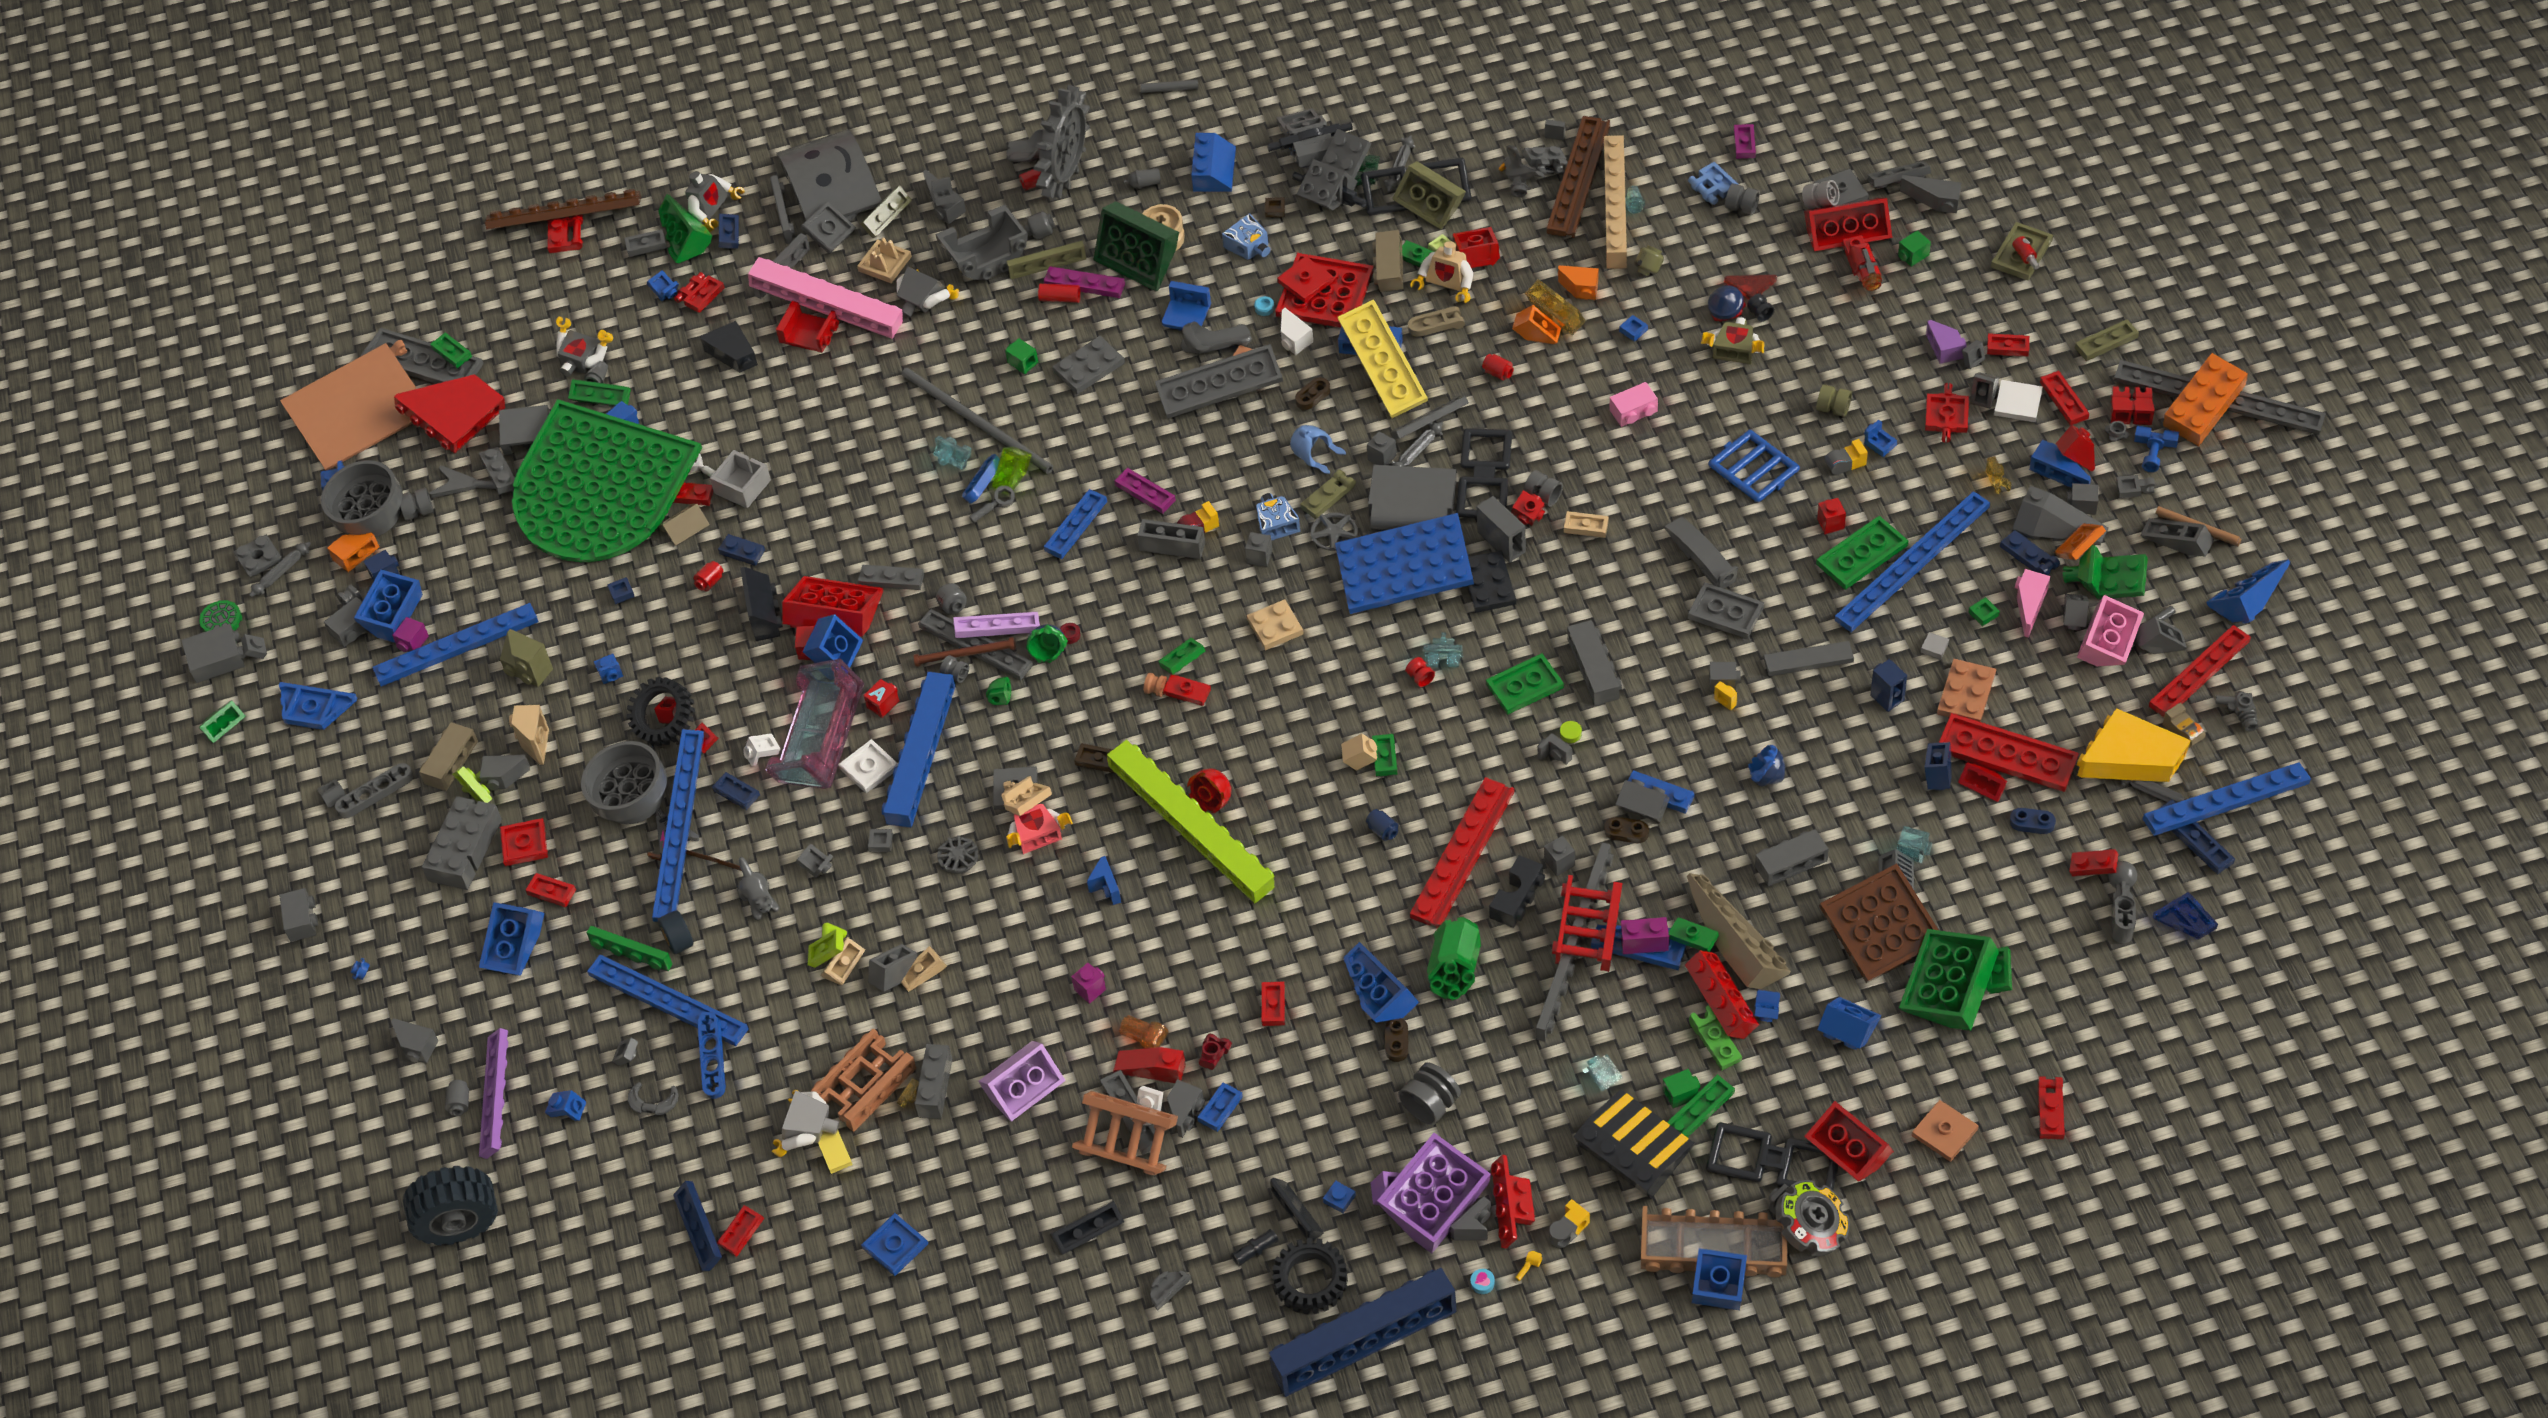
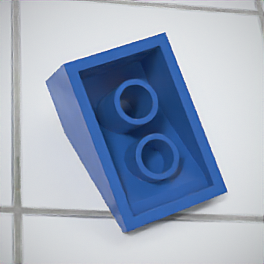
(510, 938)

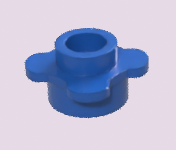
(359, 969)

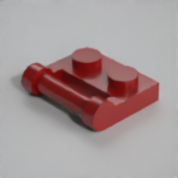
(559, 234)

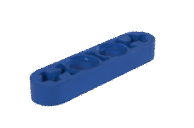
(714, 1054)

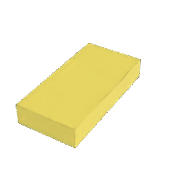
(834, 1152)

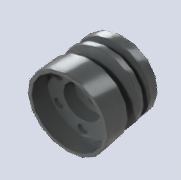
(1429, 1093)

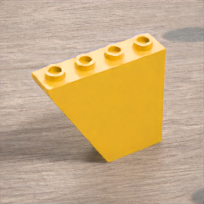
(2132, 751)

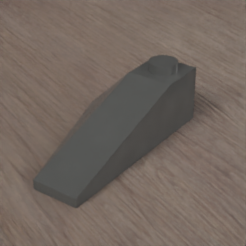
(2050, 517)

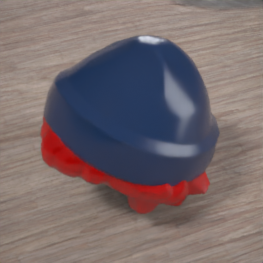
(1726, 303)

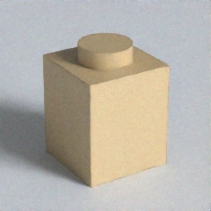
(1359, 751)

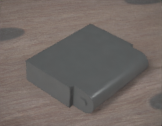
(1410, 495)

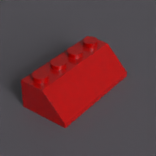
(1832, 224)

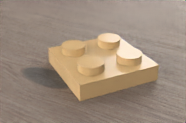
(1275, 624)

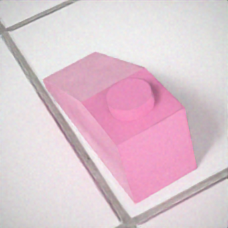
(2030, 596)

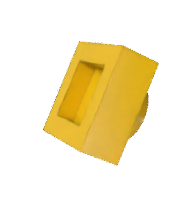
(1725, 695)

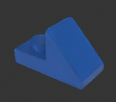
(1103, 879)

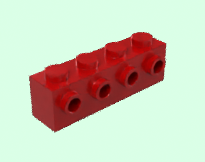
(1721, 994)

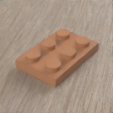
(1966, 690)

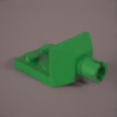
(2109, 575)

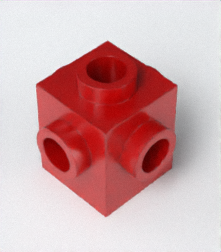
(1528, 508)

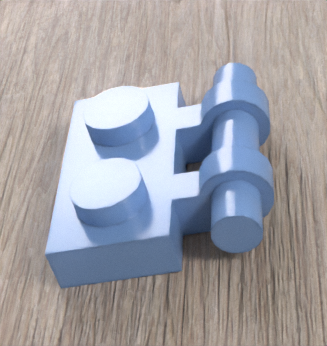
(1716, 179)

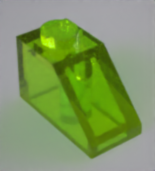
(1011, 467)

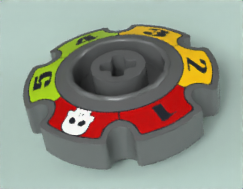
(1812, 1218)

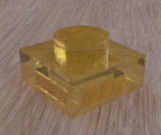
(909, 1093)

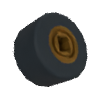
(675, 932)

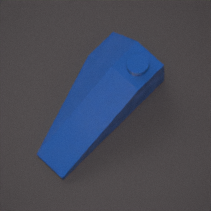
(2250, 594)
(1379, 990)

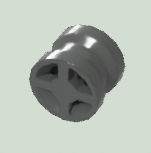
(349, 594)

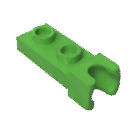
(1715, 1039)

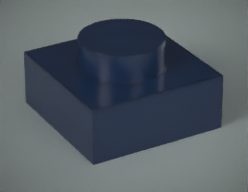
(620, 590)

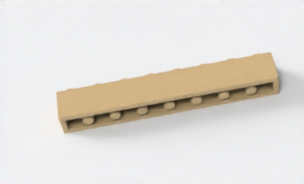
(1615, 202)

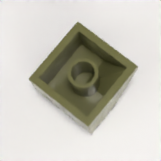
(525, 658)

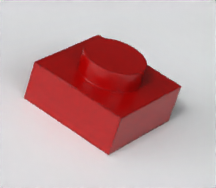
(709, 737)

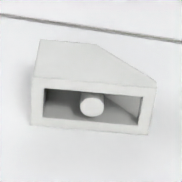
(1294, 332)

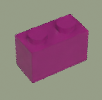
(1644, 935)

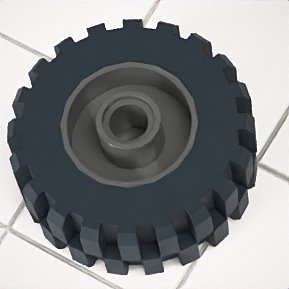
(450, 1205)

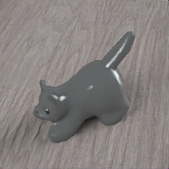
(755, 888)

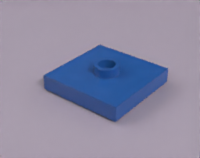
(894, 1244)

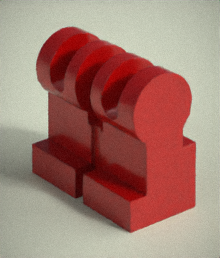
(2141, 408)

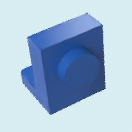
(663, 286)
(1878, 439)
(1767, 1005)
(567, 1104)

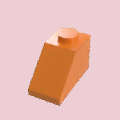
(1579, 281)
(1536, 326)
(352, 549)

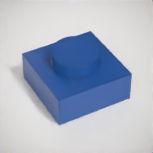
(1633, 328)
(1339, 1197)

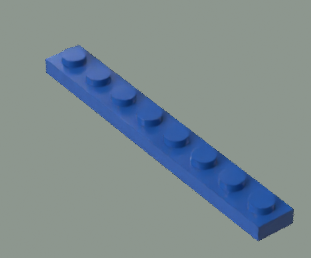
(455, 644)
(2226, 798)
(663, 997)

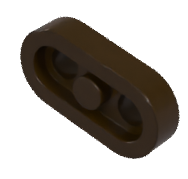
(1310, 396)
(1626, 830)
(1396, 1037)

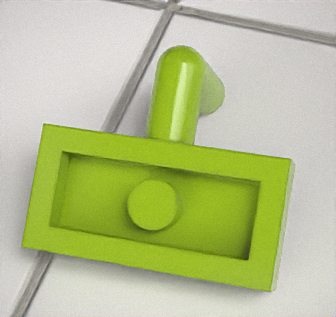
(471, 784)
(827, 946)

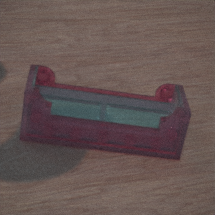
(819, 725)

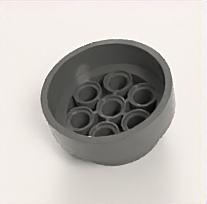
(363, 498)
(625, 782)

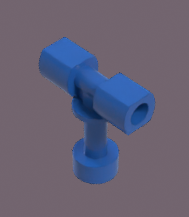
(2155, 442)

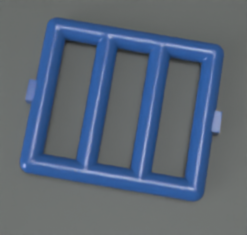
(1745, 485)

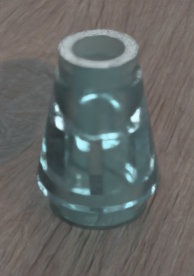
(1634, 200)

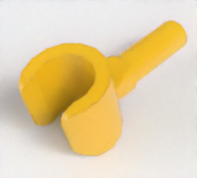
(1533, 1258)

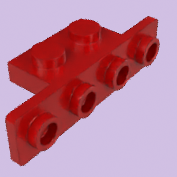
(1512, 1200)

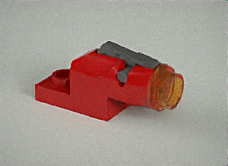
(1862, 262)

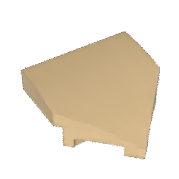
(1023, 795)

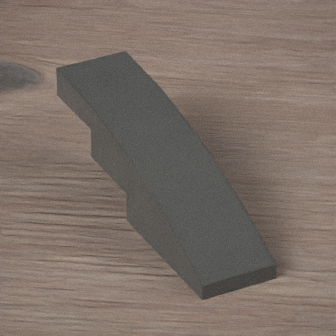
(1697, 547)

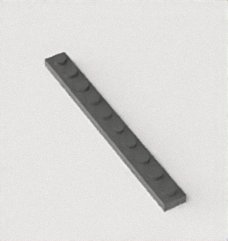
(2244, 404)
(1566, 967)

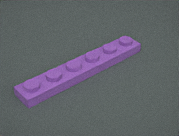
(493, 1093)

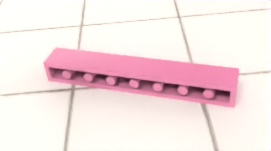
(824, 297)

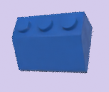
(1212, 163)
(388, 604)

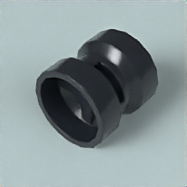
(1762, 309)

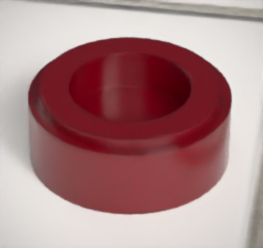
(1071, 632)

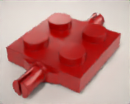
(1947, 413)

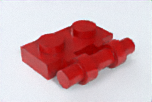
(705, 291)

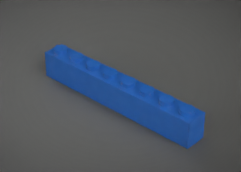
(918, 750)

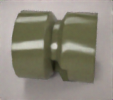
(1834, 400)

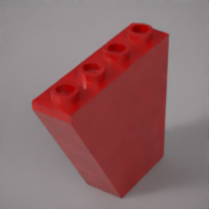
(451, 409)

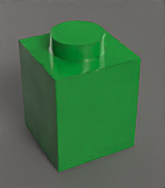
(1914, 248)
(1021, 356)
(1680, 1088)

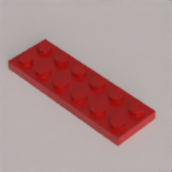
(2009, 752)

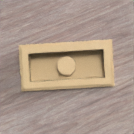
(843, 963)

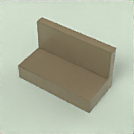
(684, 524)

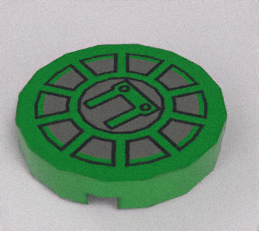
(220, 614)

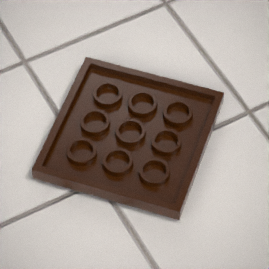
(1879, 922)

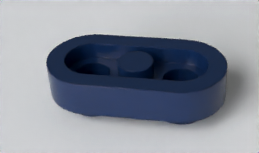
(2032, 821)

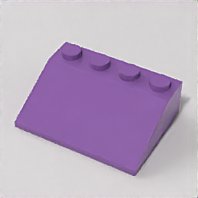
(1433, 1192)

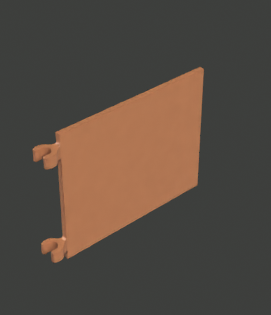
(352, 405)

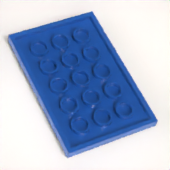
(1404, 563)

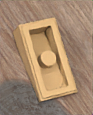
(923, 968)

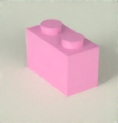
(1633, 404)

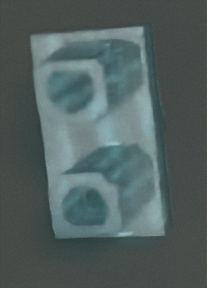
(949, 452)
(1443, 648)

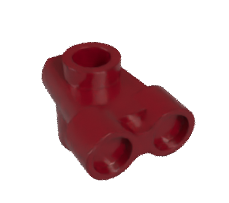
(1213, 1050)

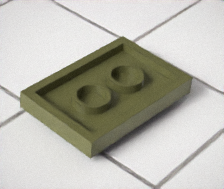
(2007, 258)

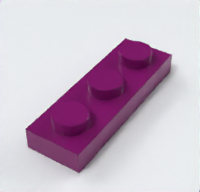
(1144, 490)

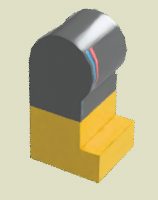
(1847, 458)
(1570, 1226)

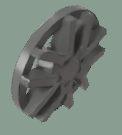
(957, 854)

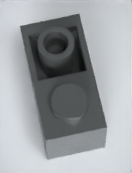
(1185, 1102)

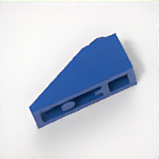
(2051, 463)

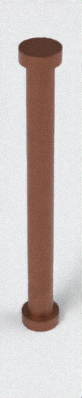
(918, 660)

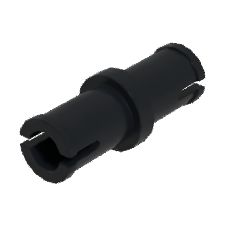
(1254, 1247)

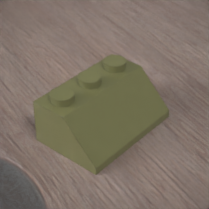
(1428, 194)

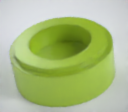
(1570, 732)

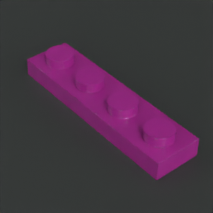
(1088, 282)

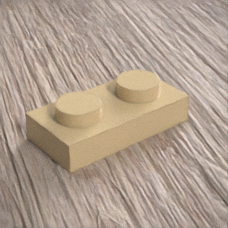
(1586, 524)

